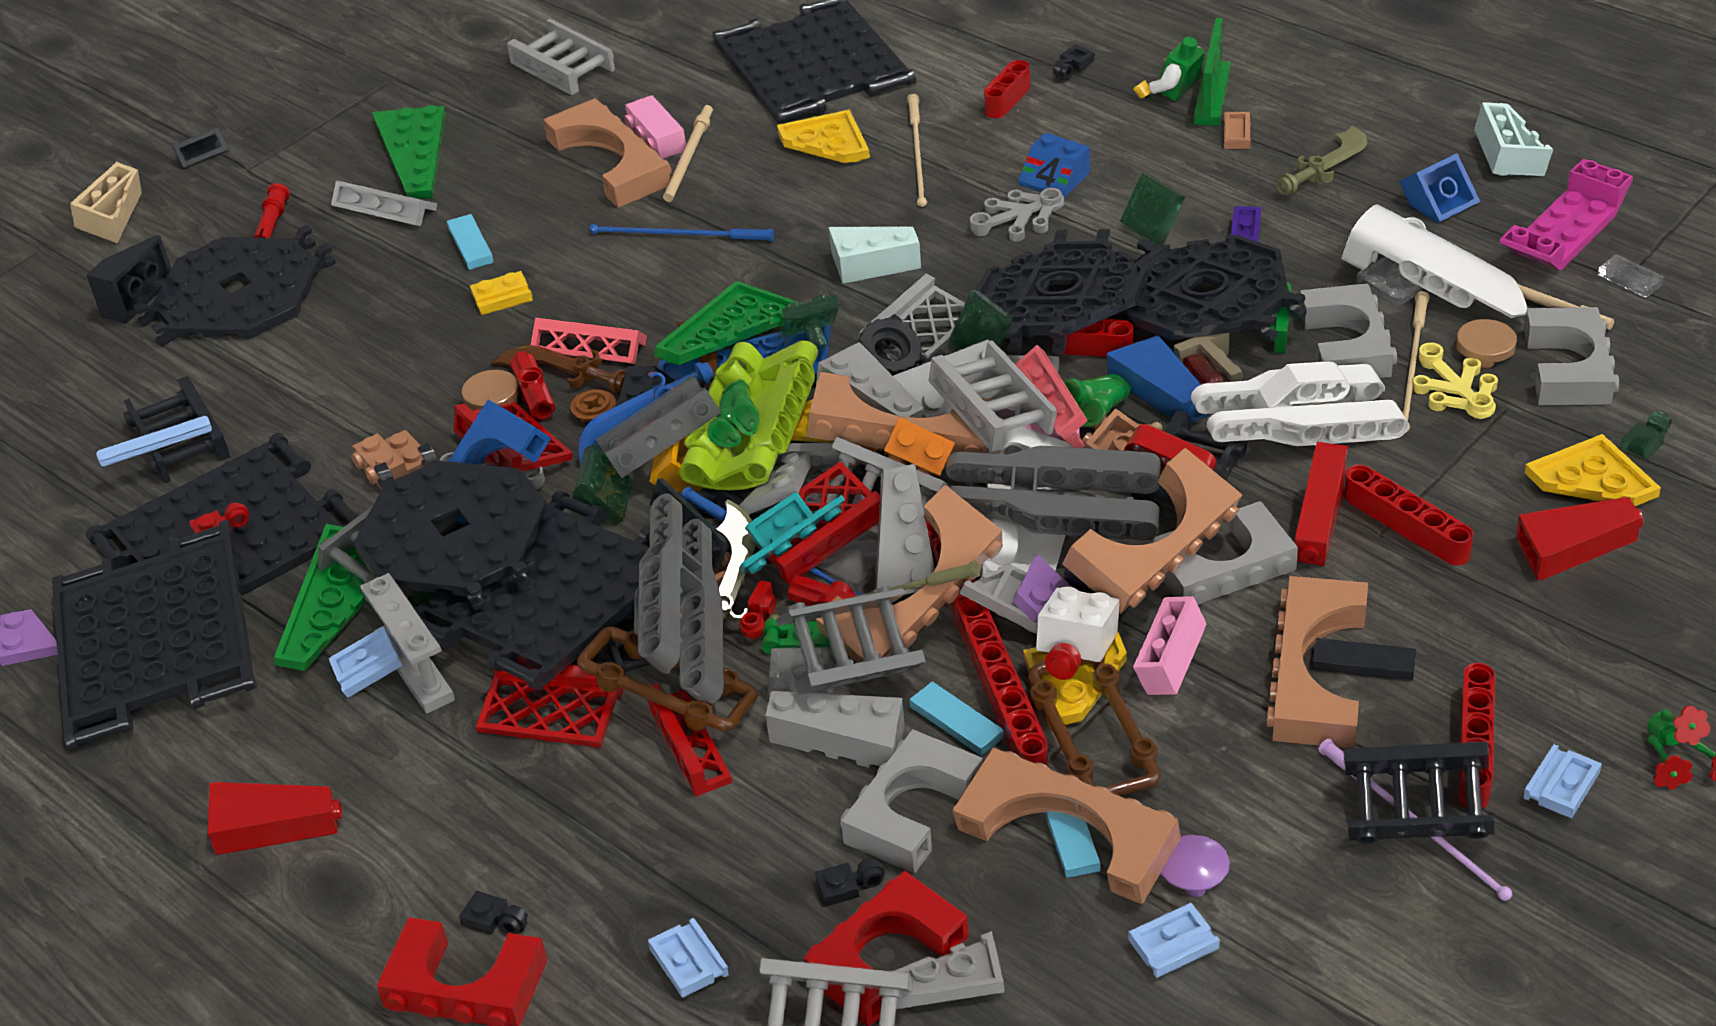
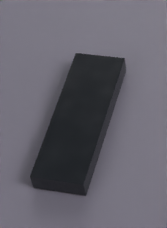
(1364, 658)

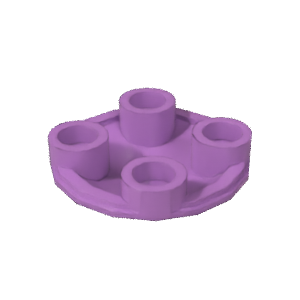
(1196, 865)

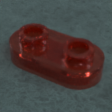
(1201, 369)

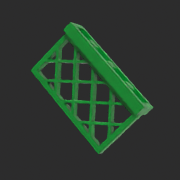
(1213, 82)

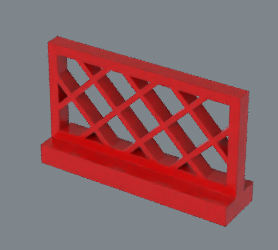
(507, 457)
(834, 534)
(569, 680)

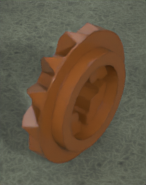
(590, 399)

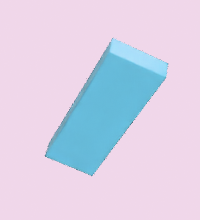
(470, 241)
(957, 718)
(1073, 844)

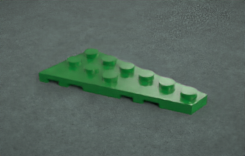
(413, 146)
(727, 319)
(321, 609)

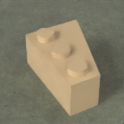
(108, 203)

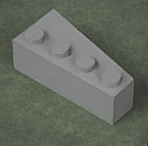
(871, 381)
(919, 387)
(902, 531)
(837, 725)

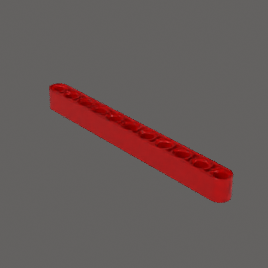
(996, 673)

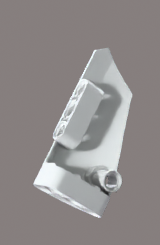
(1431, 262)

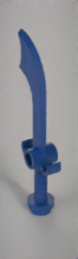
(614, 416)

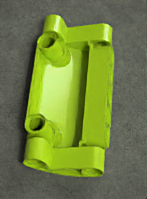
(779, 392)

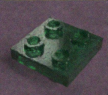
(1152, 209)
(809, 318)
(980, 322)
(602, 485)

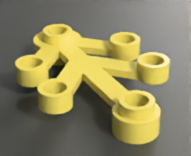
(1476, 404)

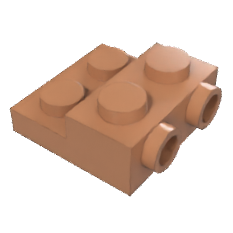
(1111, 432)
(397, 452)

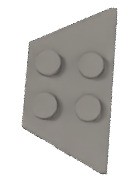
(997, 591)

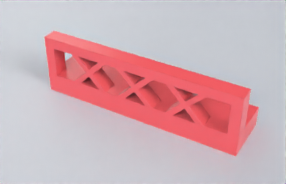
(589, 333)
(1045, 378)

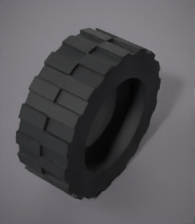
(898, 334)

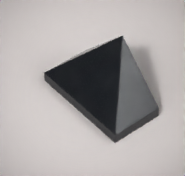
(200, 148)

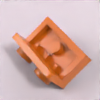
(918, 446)

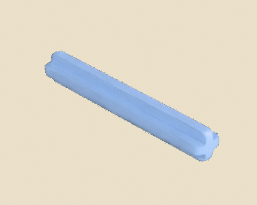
(154, 441)

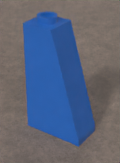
(1156, 376)

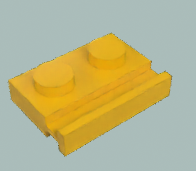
(501, 292)

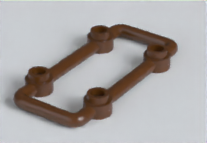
(1105, 681)
(696, 713)

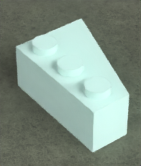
(1508, 143)
(873, 251)

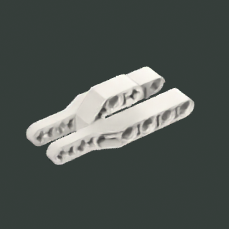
(1284, 407)

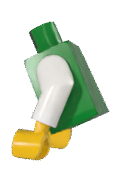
(1179, 71)

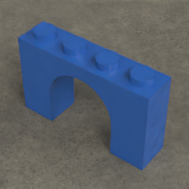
(496, 430)

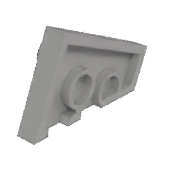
(782, 483)
(956, 976)

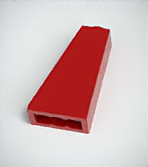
(1321, 503)
(1576, 534)
(268, 814)

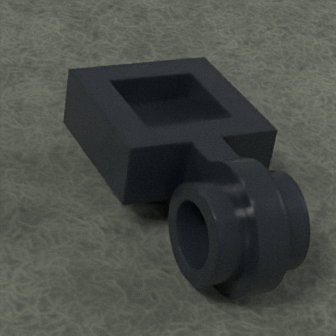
(1072, 59)
(840, 884)
(487, 911)

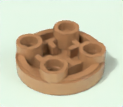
(1486, 341)
(494, 385)

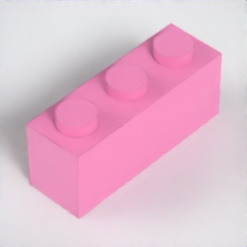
(655, 126)
(1170, 646)

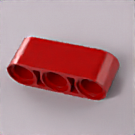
(1007, 89)
(1099, 338)
(1164, 445)

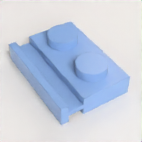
(365, 661)
(1562, 781)
(1173, 940)
(687, 957)

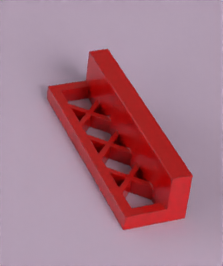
(682, 748)

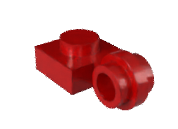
(235, 513)
(760, 605)

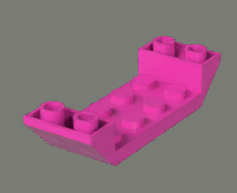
(1574, 218)

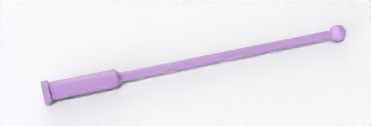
(1335, 754)

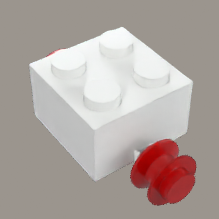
(1075, 628)

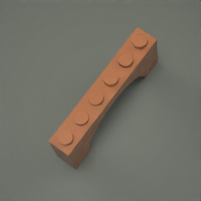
(593, 124)
(843, 415)
(963, 538)
(1128, 571)
(1302, 707)
(1014, 787)

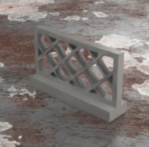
(916, 301)

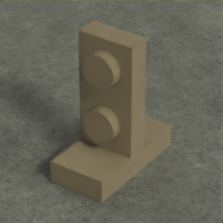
(1214, 349)

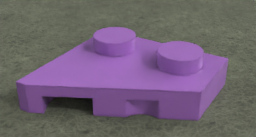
(1037, 588)
(24, 638)

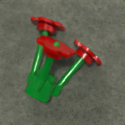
(1672, 730)

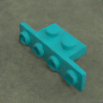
(782, 525)

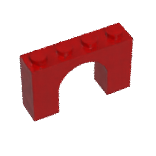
(900, 908)
(493, 1000)

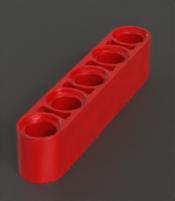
(1408, 514)
(1478, 722)

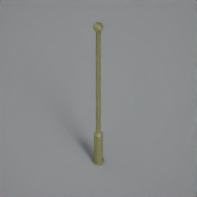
(934, 579)

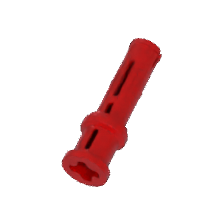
(272, 207)

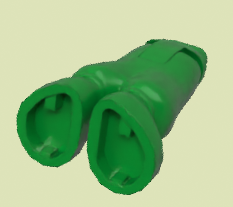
(1098, 395)
(736, 415)

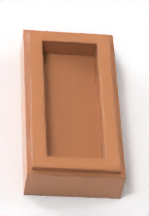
(1236, 130)

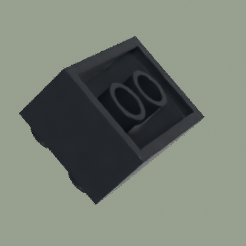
(129, 278)

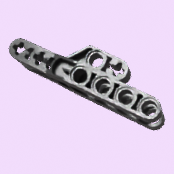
(1060, 510)
(680, 602)

